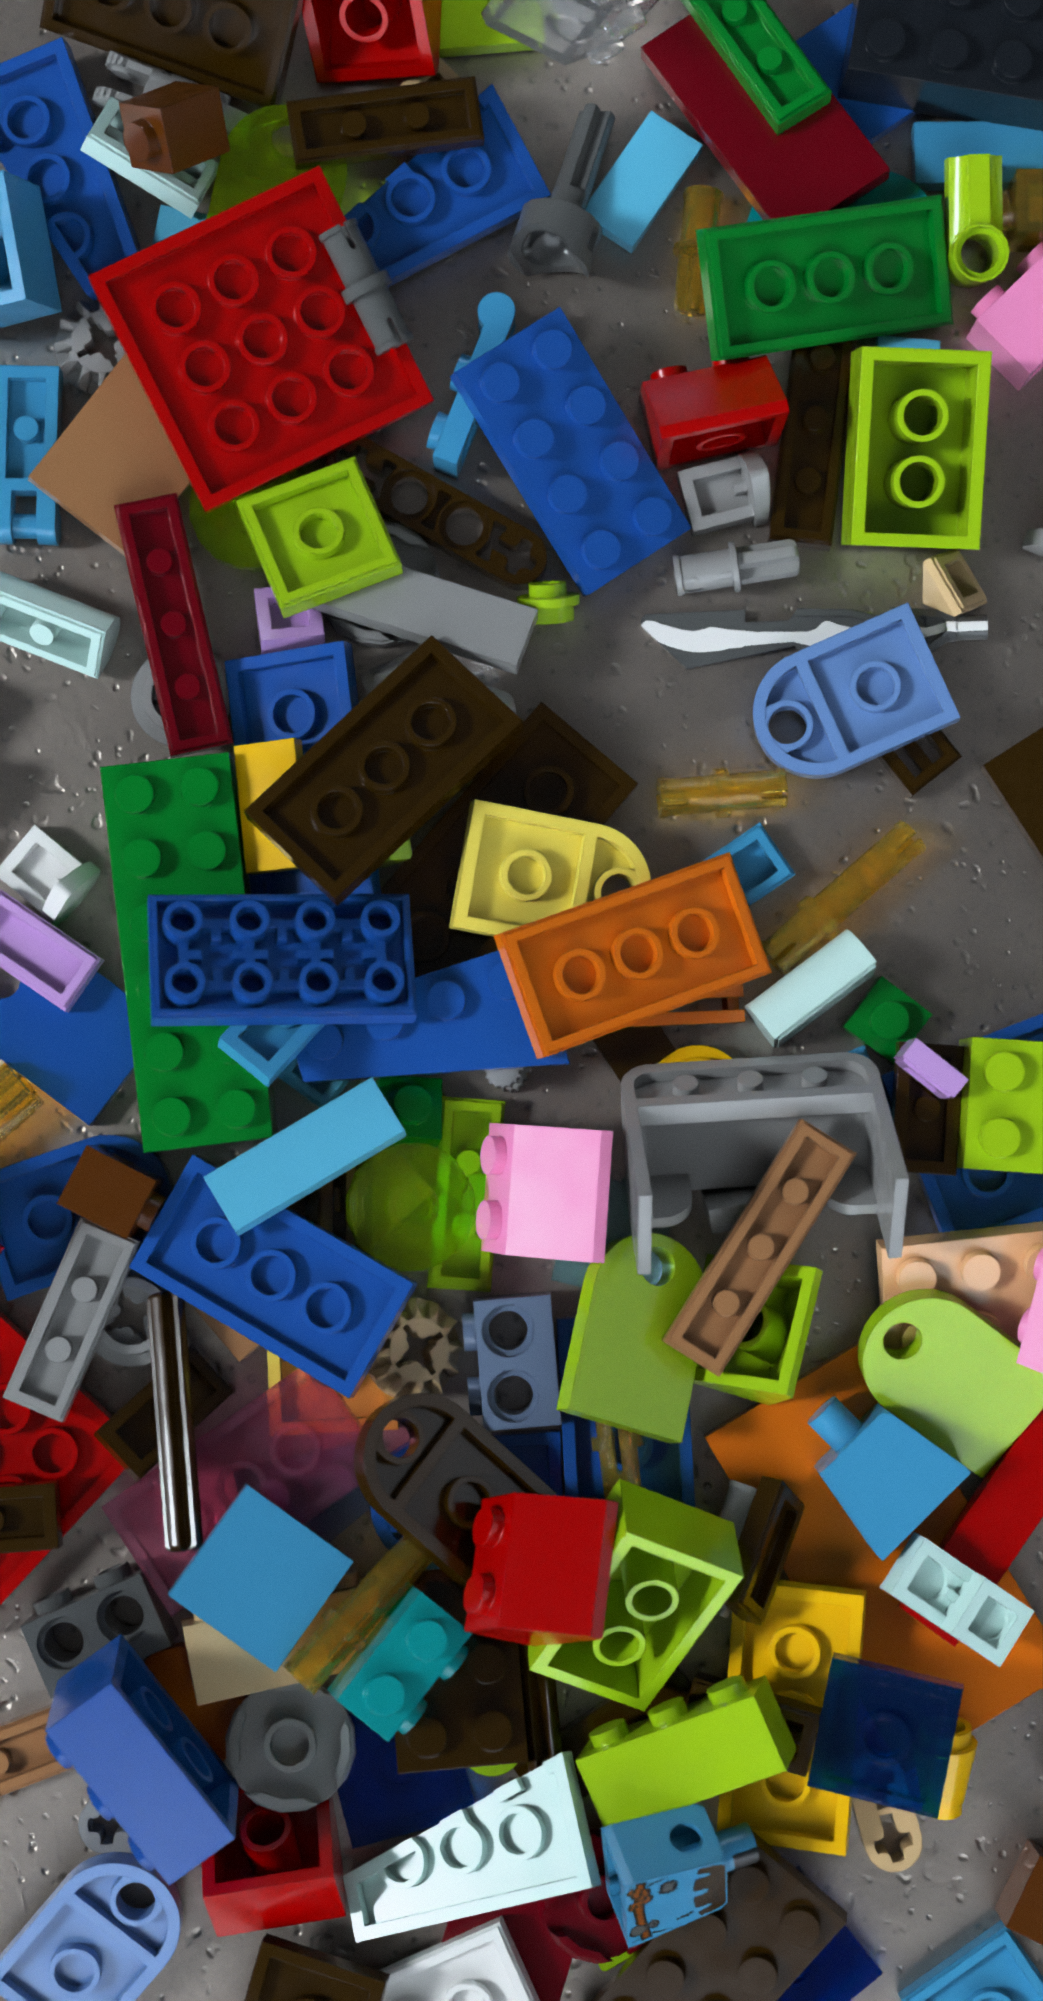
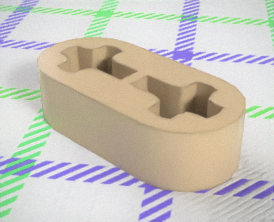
(871, 1830)

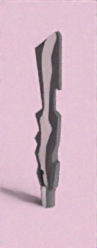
(724, 636)

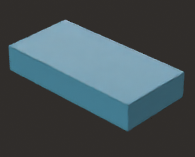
(642, 180)

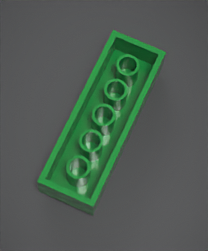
(179, 834)

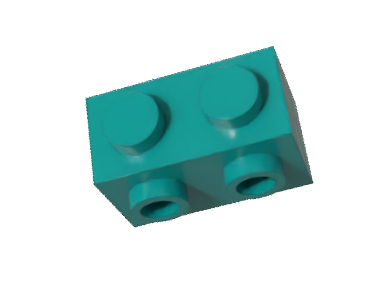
(400, 1664)

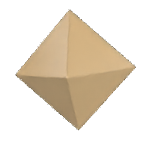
(951, 584)

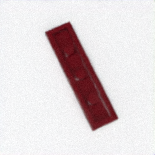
(173, 625)

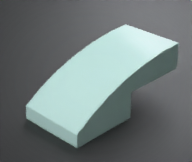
(957, 1599)

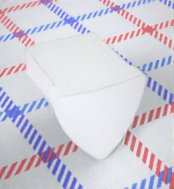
(48, 875)

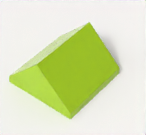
(772, 1350)

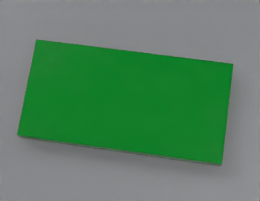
(825, 277)

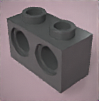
(95, 1619)

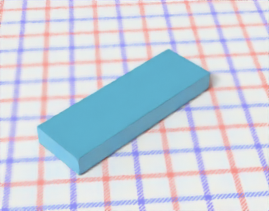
(305, 1156)

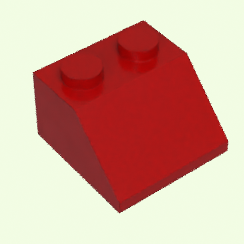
(372, 38)
(712, 410)
(540, 1568)
(275, 1870)

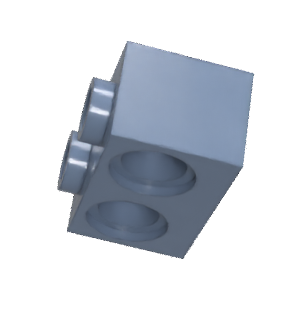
(530, 1359)

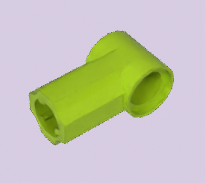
(976, 214)

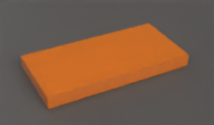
(632, 955)

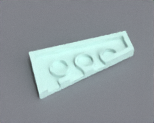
(494, 1855)

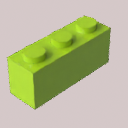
(686, 1751)

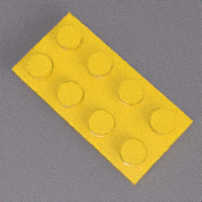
(796, 1655)

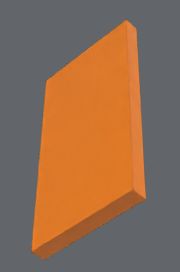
(832, 1552)

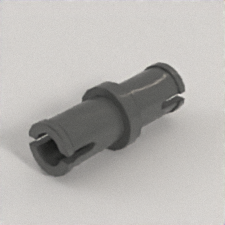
(366, 286)

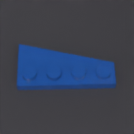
(41, 137)
(450, 197)
(461, 1025)

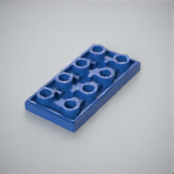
(280, 959)

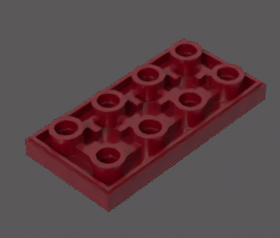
(804, 170)

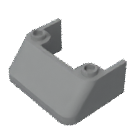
(728, 1120)

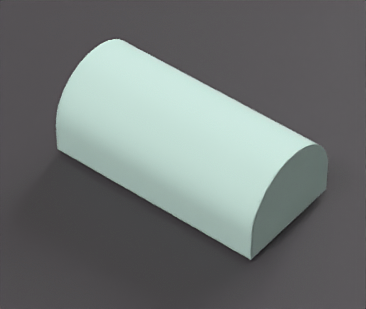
(56, 626)
(812, 988)

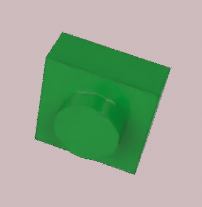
(884, 1018)
(416, 1105)

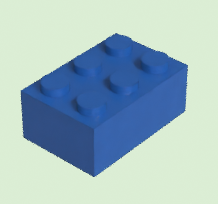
(142, 1761)

